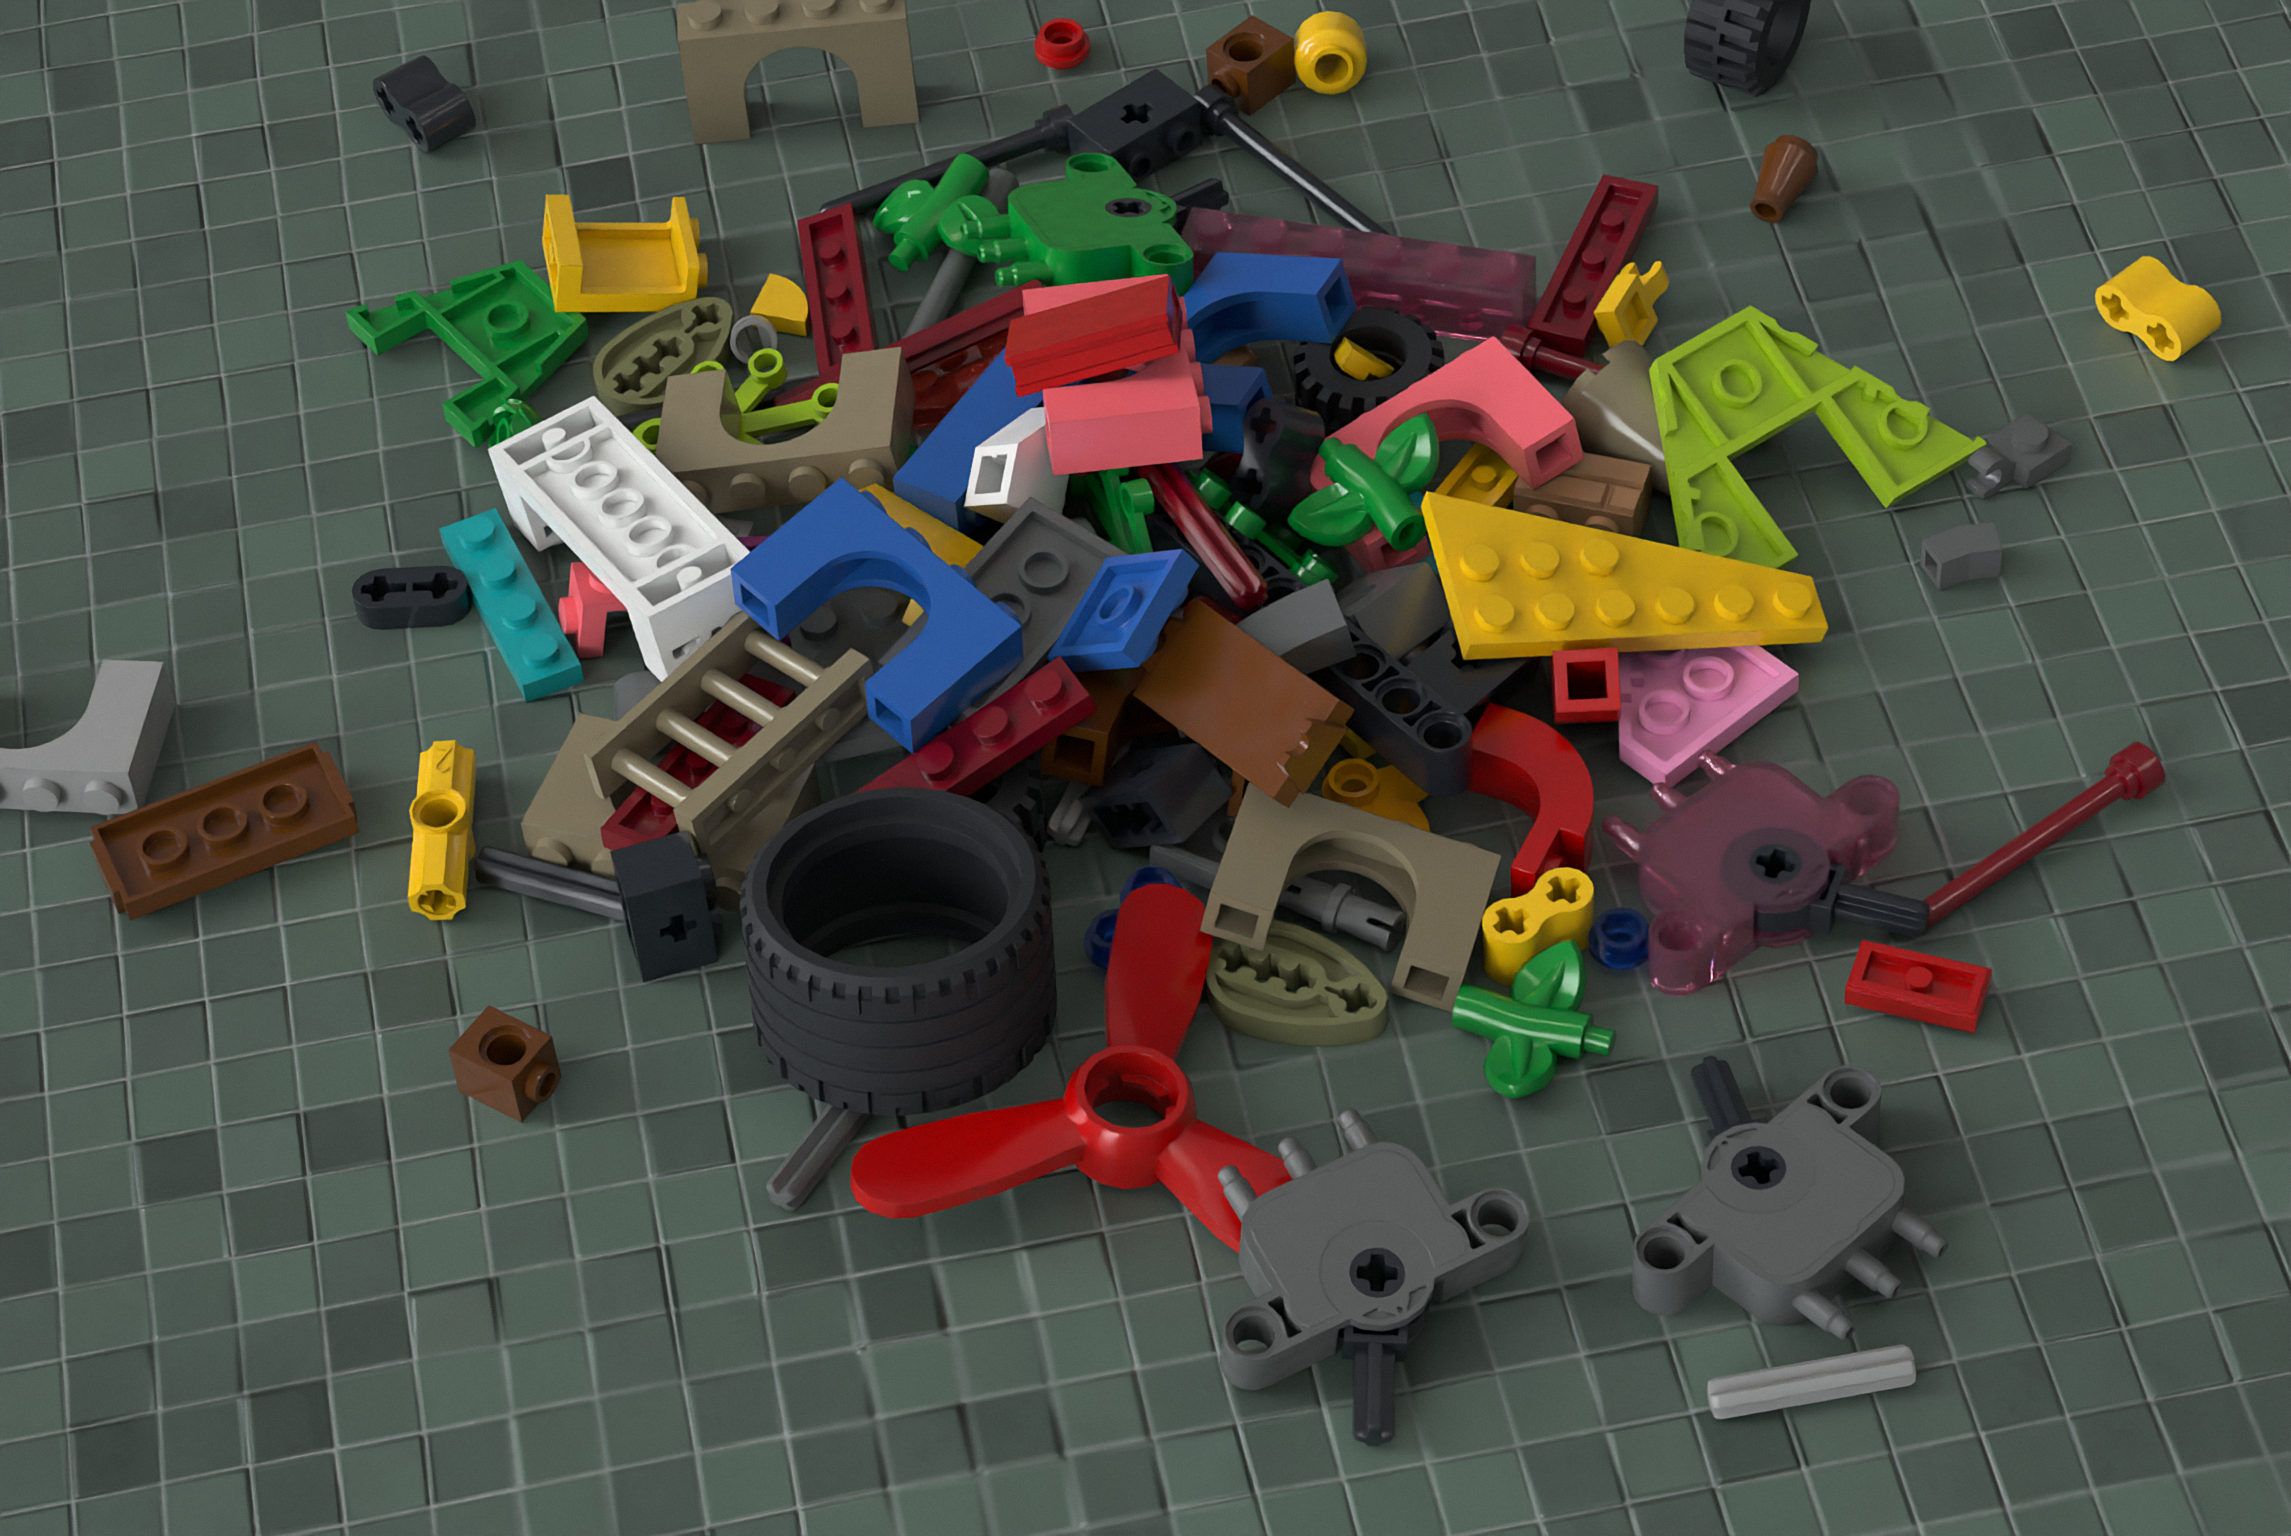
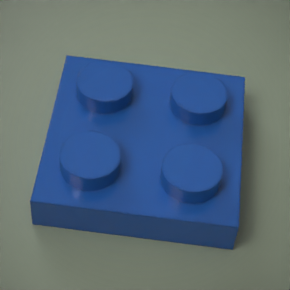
(1124, 611)

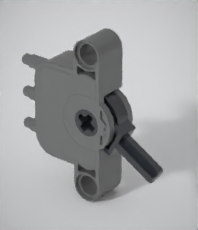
(1783, 1206)
(1332, 1235)

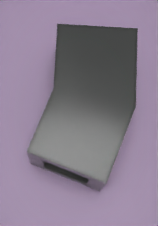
(1962, 554)

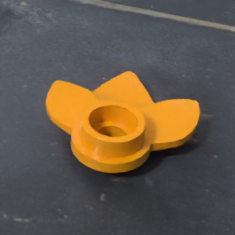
(1376, 791)

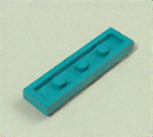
(512, 605)

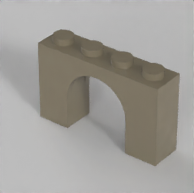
(729, 37)
(859, 440)
(568, 817)
(1431, 877)

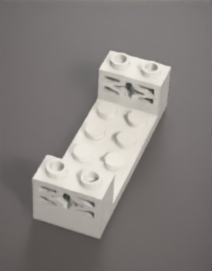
(629, 522)

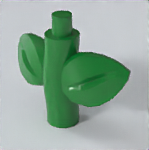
(928, 215)
(1371, 489)
(1534, 1021)

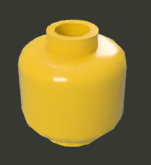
(1330, 52)

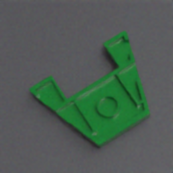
(497, 323)

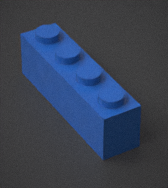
(941, 467)

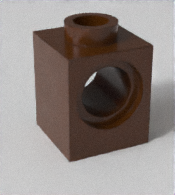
(1252, 64)
(505, 1064)

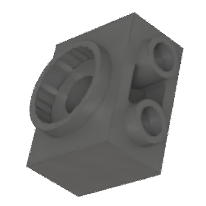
(1397, 606)

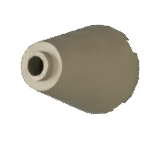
(1618, 411)

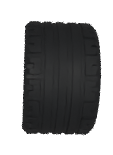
(910, 1032)

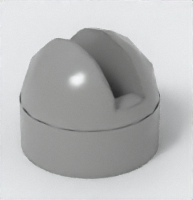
(741, 341)

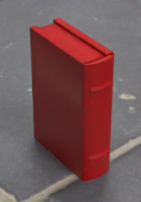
(1094, 336)

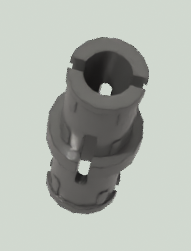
(1344, 911)

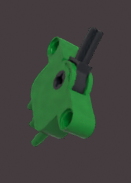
(1092, 228)

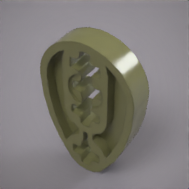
(663, 343)
(1311, 1015)

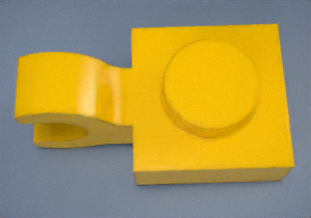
(1628, 303)

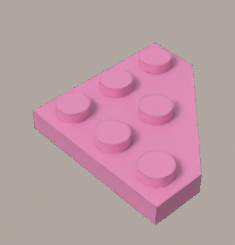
(1693, 703)

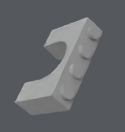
(106, 757)

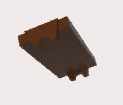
(1242, 702)
(223, 830)

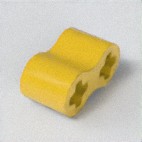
(2158, 308)
(1523, 926)

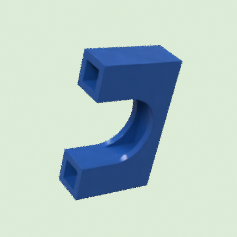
(1255, 300)
(852, 543)

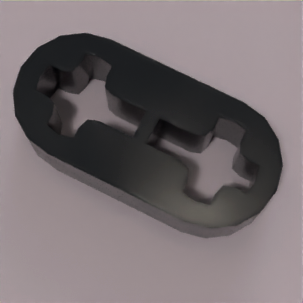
(411, 597)

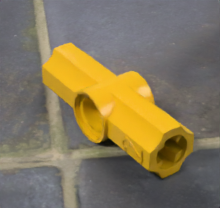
(442, 830)

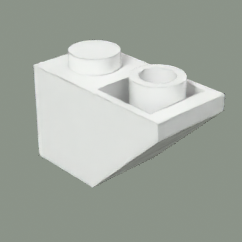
(1013, 468)

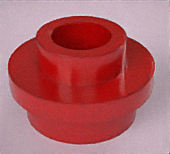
(1061, 44)

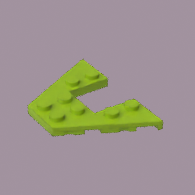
(1751, 383)

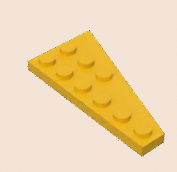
(1555, 585)

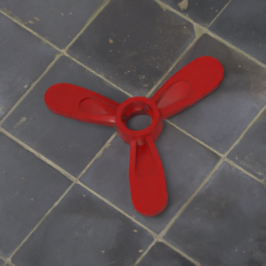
(1150, 1005)

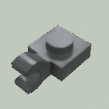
(2020, 452)

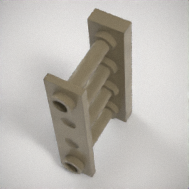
(748, 774)

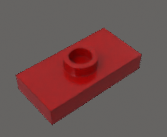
(1918, 986)

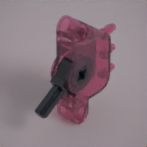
(1758, 867)

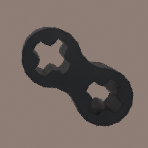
(424, 103)
(1276, 458)

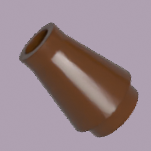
(1783, 175)

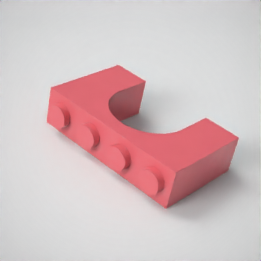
(1474, 398)
(1128, 420)

